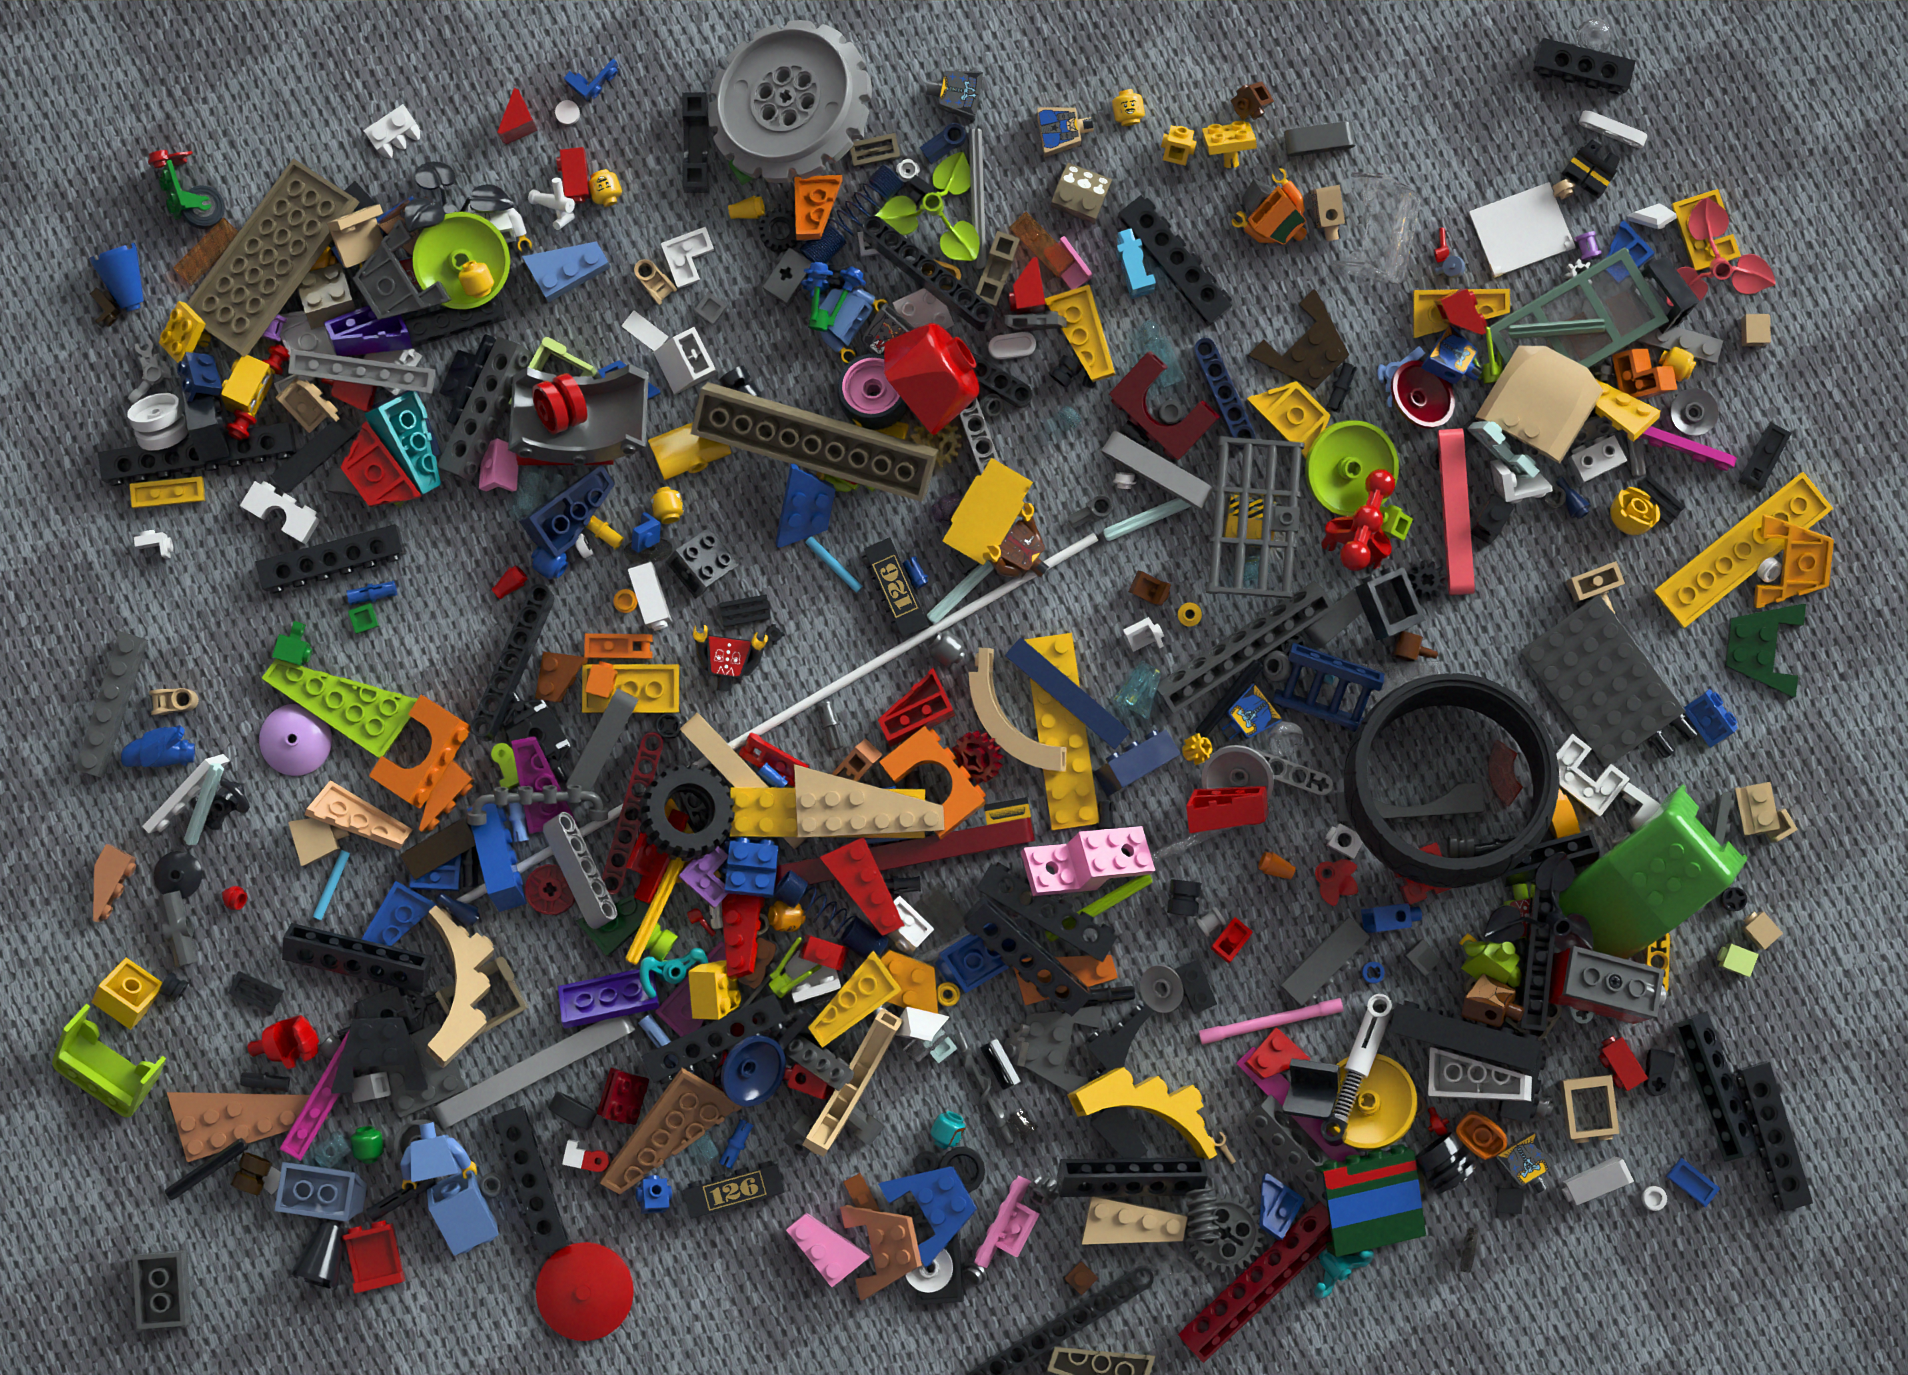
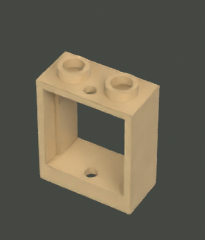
(1588, 1082)

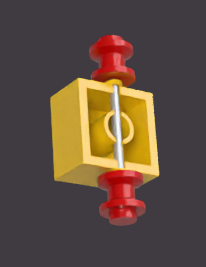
(249, 387)

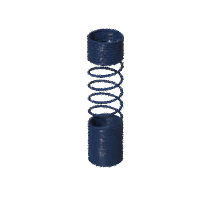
(822, 250)
(857, 936)

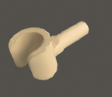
(1224, 1149)

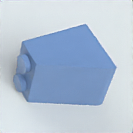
(461, 1212)

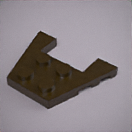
(1313, 354)

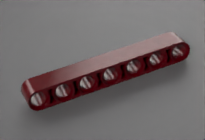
(631, 800)

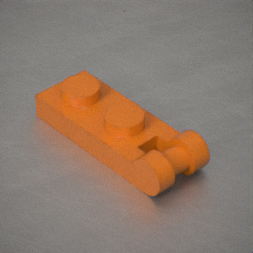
(617, 646)

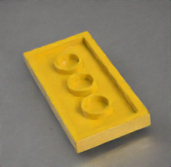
(651, 683)

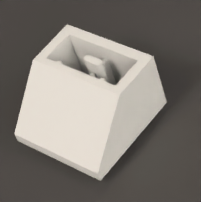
(684, 361)

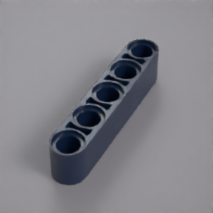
(1222, 381)

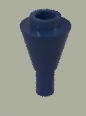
(1576, 504)
(464, 912)

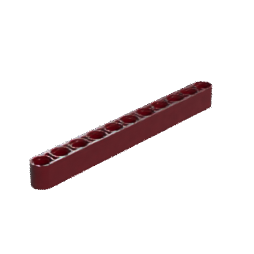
(925, 849)

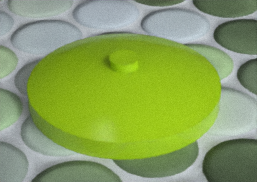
(451, 244)
(1342, 461)

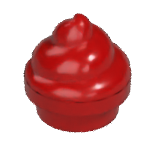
(234, 898)

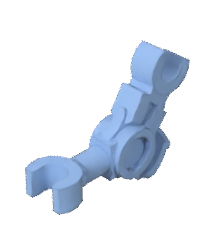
(1388, 371)

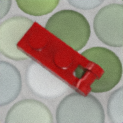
(776, 758)

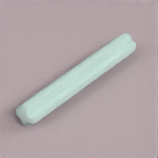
(1145, 518)
(959, 592)
(203, 804)

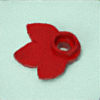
(160, 157)
(1339, 882)

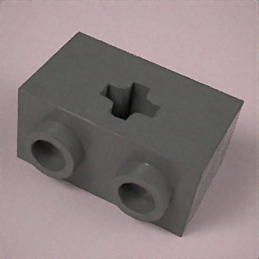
(786, 290)

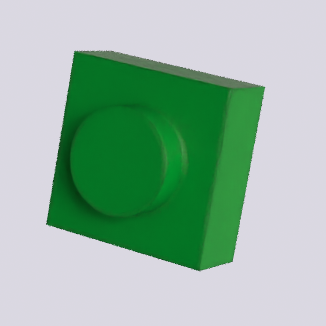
(363, 618)

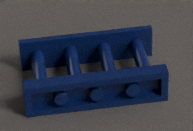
(1324, 665)

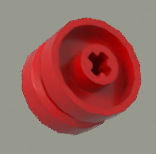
(559, 403)

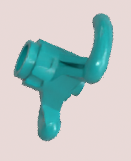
(665, 967)
(1340, 1269)

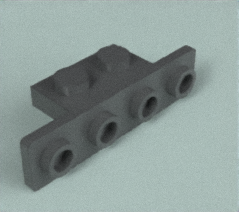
(1592, 429)
(819, 1062)

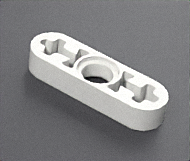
(1613, 129)

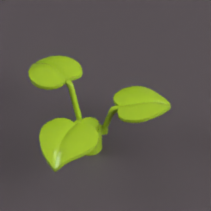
(951, 175)

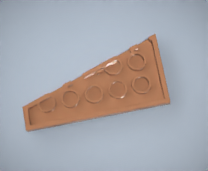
(216, 1120)

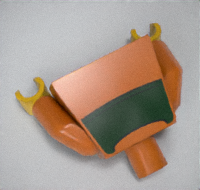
(1278, 216)

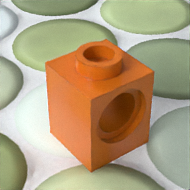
(601, 680)

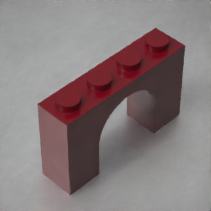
(1131, 396)

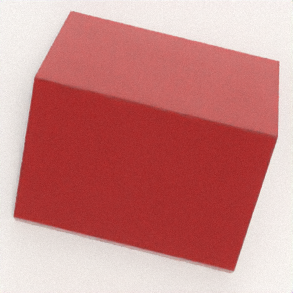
(516, 120)

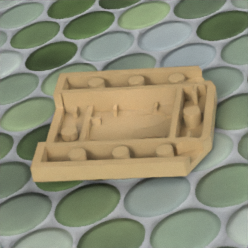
(1542, 399)

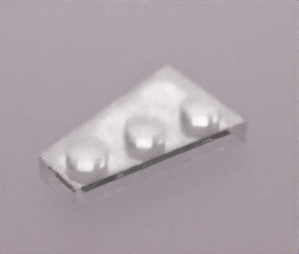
(1401, 673)

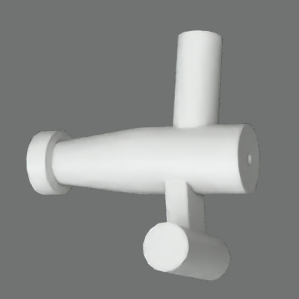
(557, 201)

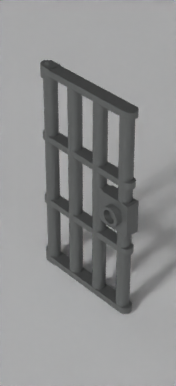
(1274, 517)

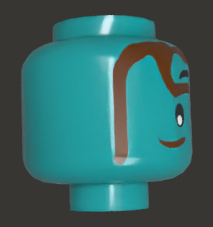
(948, 1130)

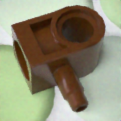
(1408, 647)

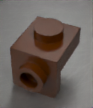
(1150, 588)

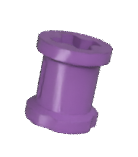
(1586, 254)
(274, 329)

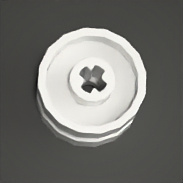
(158, 421)

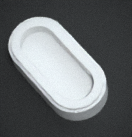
(1012, 345)

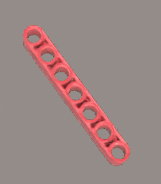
(1455, 511)

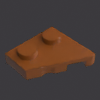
(557, 675)

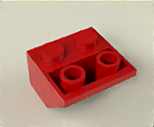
(1460, 311)

